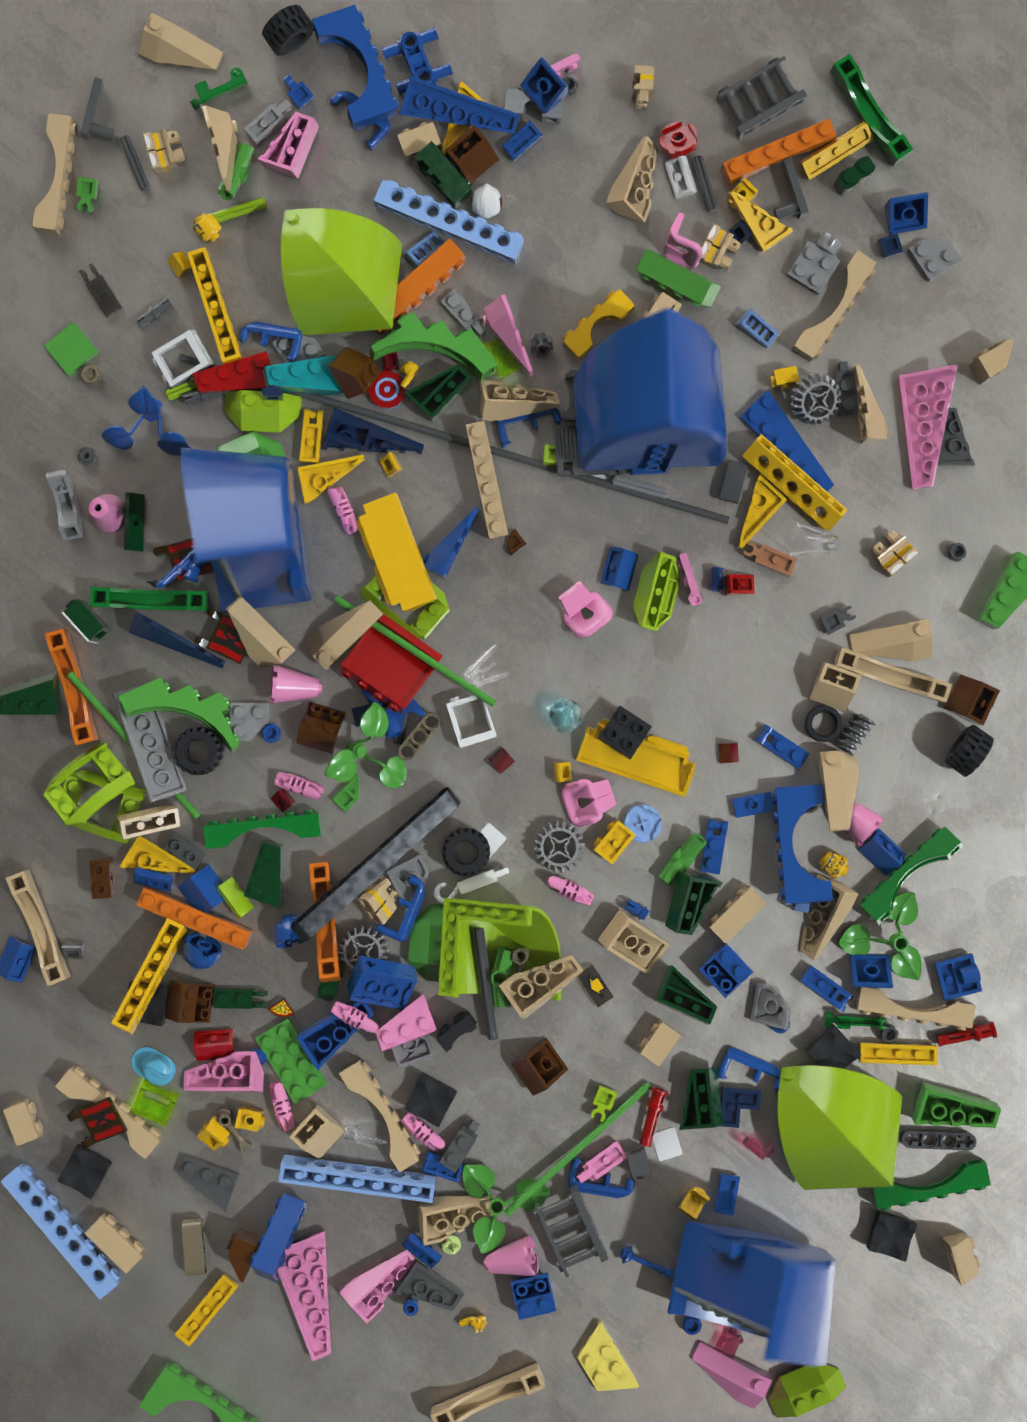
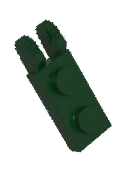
(238, 998)

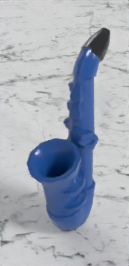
(188, 564)

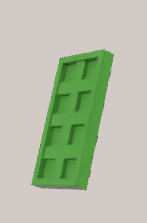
(291, 1061)

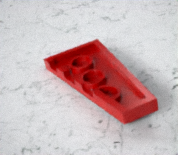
(235, 375)

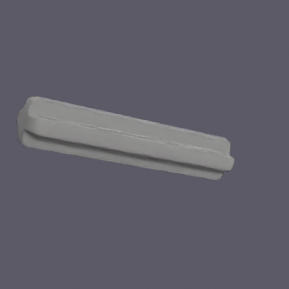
(640, 486)

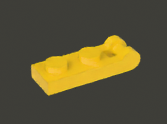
(311, 436)

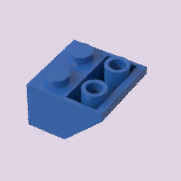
(725, 969)
(533, 1296)

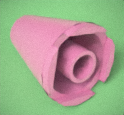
(107, 513)
(292, 685)
(863, 823)
(513, 1259)

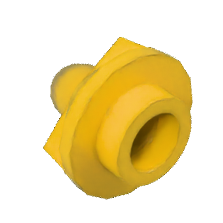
(408, 369)
(477, 1322)

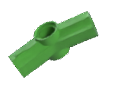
(240, 173)
(682, 858)
(502, 965)

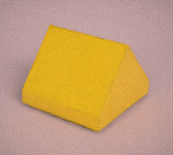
(179, 263)
(390, 464)
(562, 772)

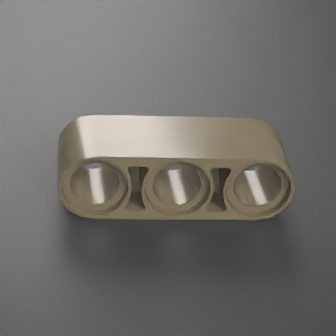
(410, 740)
(194, 1247)

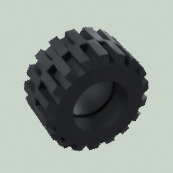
(288, 30)
(969, 750)
(182, 751)
(453, 863)

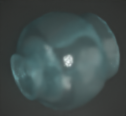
(565, 715)

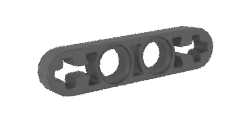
(938, 1136)

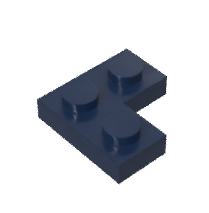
(734, 1100)

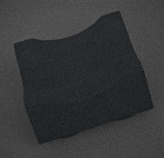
(624, 732)
(156, 1009)
(461, 1024)
(833, 1049)
(430, 1100)
(84, 1171)
(891, 1235)

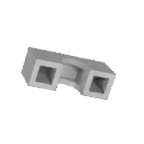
(519, 100)

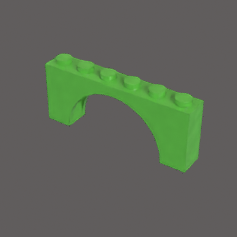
(176, 1385)

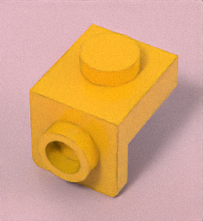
(693, 1202)

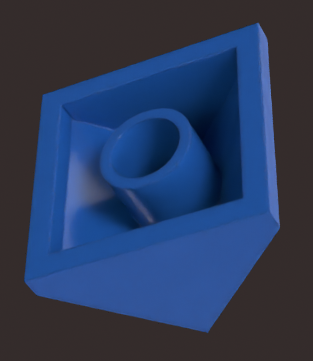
(544, 86)
(907, 213)
(201, 889)
(870, 971)

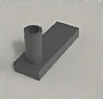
(88, 126)
(799, 206)

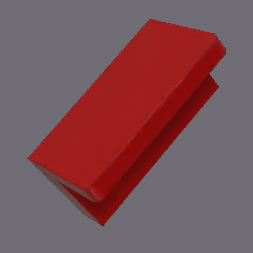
(213, 1044)

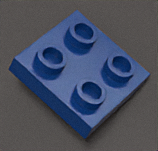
(958, 976)

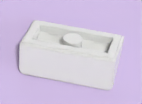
(681, 177)

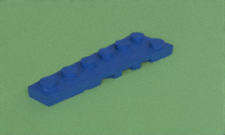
(445, 105)
(768, 419)

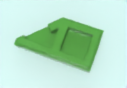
(348, 794)

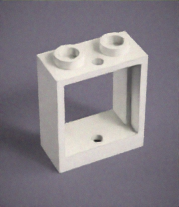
(199, 350)
(456, 701)

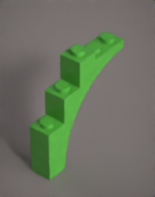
(412, 335)
(156, 697)

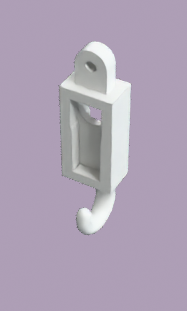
(471, 883)

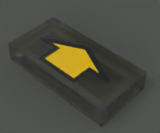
(595, 986)

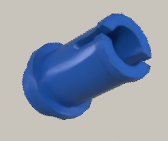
(717, 579)
(636, 909)
(410, 1307)

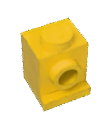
(747, 189)
(784, 378)
(245, 1112)
(214, 1134)

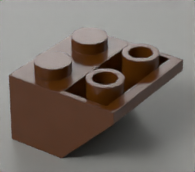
(472, 154)
(971, 699)
(320, 727)
(189, 1001)

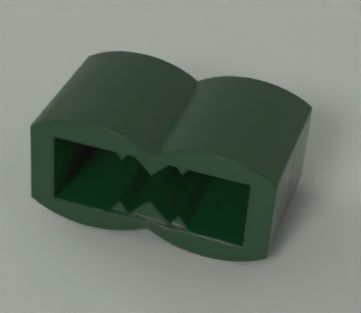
(854, 175)
(328, 990)

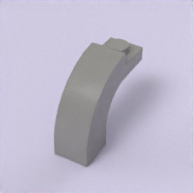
(67, 505)

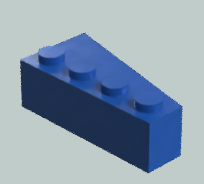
(329, 1034)
(278, 1237)

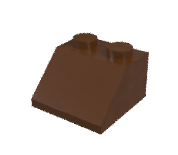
(353, 372)
(539, 1067)
(242, 1247)

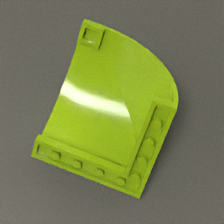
(338, 271)
(503, 926)
(838, 1127)

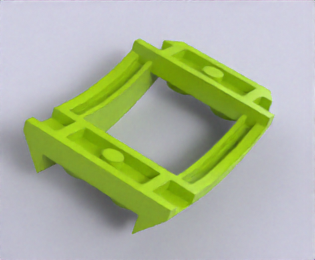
(424, 623)
(109, 766)
(129, 803)

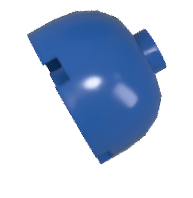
(283, 934)
(201, 951)

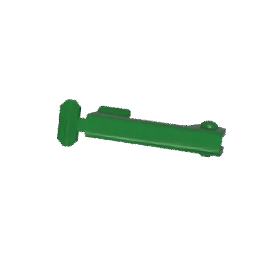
(237, 80)
(845, 1022)

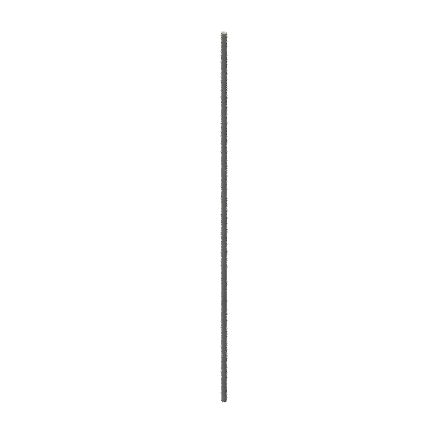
(494, 450)

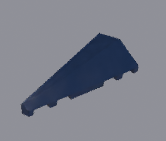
(356, 433)
(154, 632)

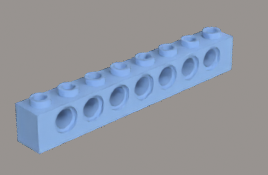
(437, 223)
(357, 1178)
(62, 1241)

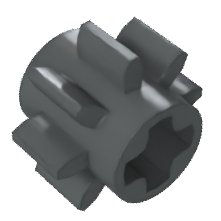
(541, 344)

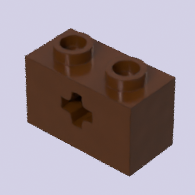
(102, 878)

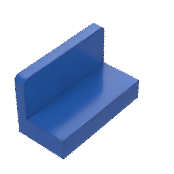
(619, 568)
(883, 852)
(16, 959)

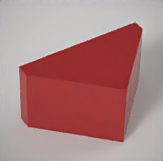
(739, 584)

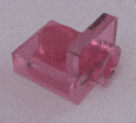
(755, 1146)
(729, 1341)

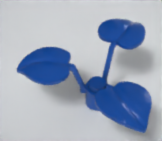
(150, 408)

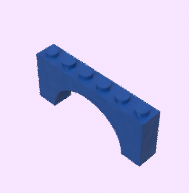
(347, 29)
(797, 883)

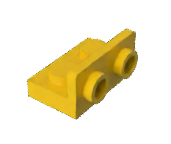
(613, 841)

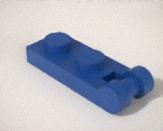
(783, 747)
(714, 847)
(826, 987)

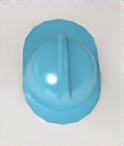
(153, 1066)

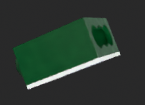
(86, 620)

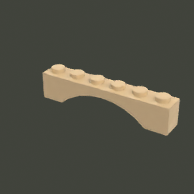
(49, 211)
(855, 274)
(486, 480)
(892, 676)
(49, 953)
(952, 1013)
(358, 1080)
(79, 1086)
(512, 1385)

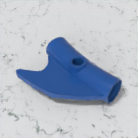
(395, 719)

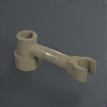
(519, 959)
(226, 1112)

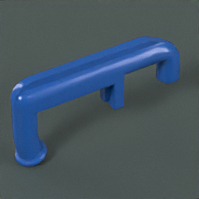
(383, 126)
(270, 330)
(532, 417)
(411, 914)
(751, 1061)
(597, 1188)

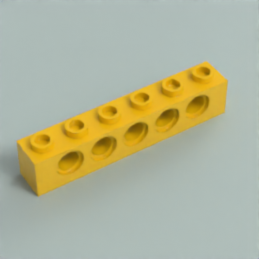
(215, 305)
(803, 481)
(149, 976)

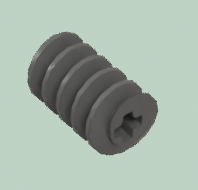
(854, 733)

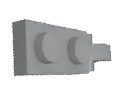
(268, 121)
(463, 312)

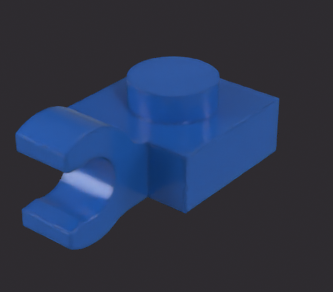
(298, 92)

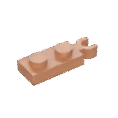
(772, 558)

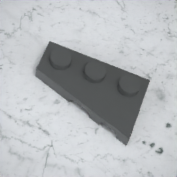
(954, 446)
(211, 1180)
(428, 1286)

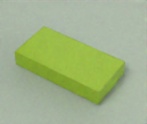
(235, 897)

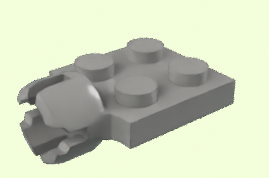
(816, 263)

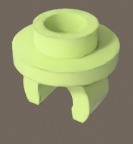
(451, 1245)

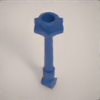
(627, 1255)

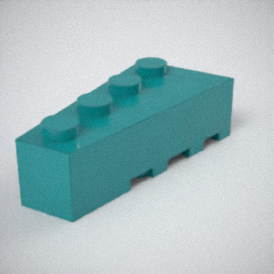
(304, 377)

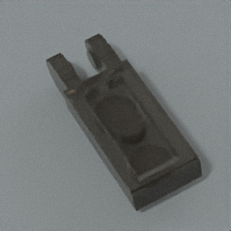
(101, 292)

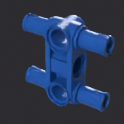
(416, 57)

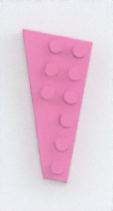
(925, 410)
(307, 1290)

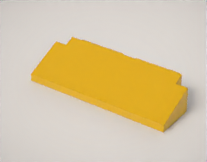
(396, 554)
(655, 762)

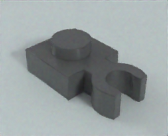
(834, 620)

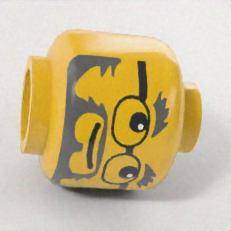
(207, 227)
(834, 864)

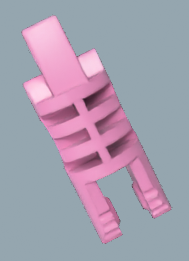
(343, 509)
(298, 785)
(570, 890)
(354, 1017)
(281, 1106)
(423, 1132)

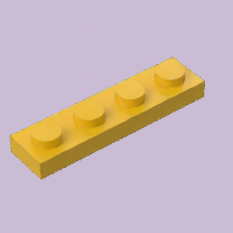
(836, 150)
(898, 1053)
(206, 1309)

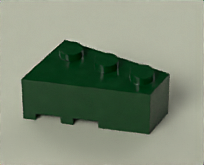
(443, 175)
(439, 392)
(32, 697)
(267, 875)
(689, 901)
(682, 996)
(703, 1100)

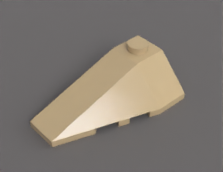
(631, 189)
(870, 419)
(339, 634)
(258, 636)
(903, 641)
(839, 781)
(826, 918)
(449, 1215)

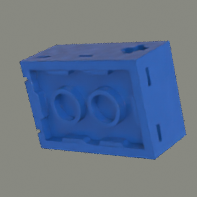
(381, 982)

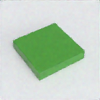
(71, 349)

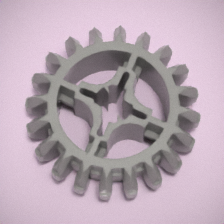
(805, 403)
(570, 859)
(357, 943)

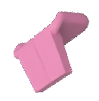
(692, 257)
(576, 599)
(600, 798)

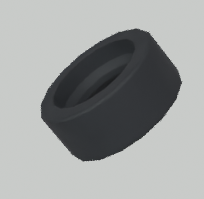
(837, 726)

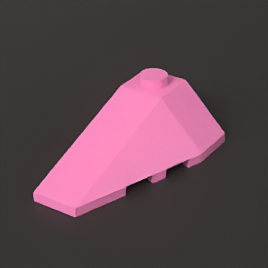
(501, 322)
(228, 1074)
(371, 1288)
(738, 1378)

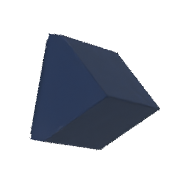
(741, 232)

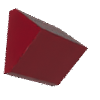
(390, 362)
(728, 753)
(501, 760)
(282, 799)

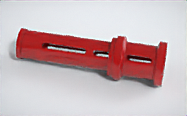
(978, 1034)
(654, 1107)

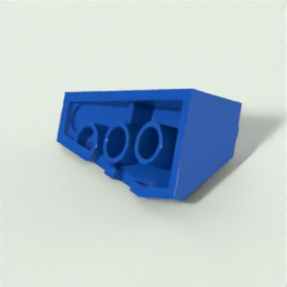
(446, 551)

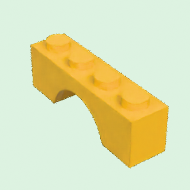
(615, 308)

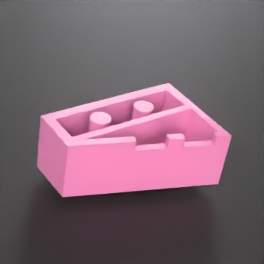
(291, 147)
(407, 1026)

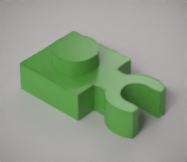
(87, 190)

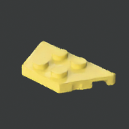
(605, 1363)

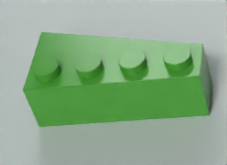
(677, 278)
(1007, 594)
(948, 1107)

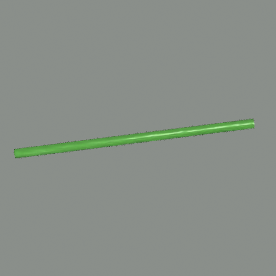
(424, 657)
(120, 730)
(577, 1149)

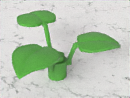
(342, 766)
(908, 960)
(477, 1181)

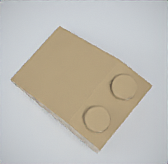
(633, 942)

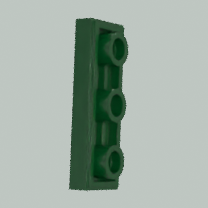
(134, 522)

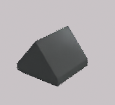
(73, 949)

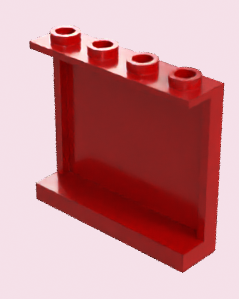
(386, 667)

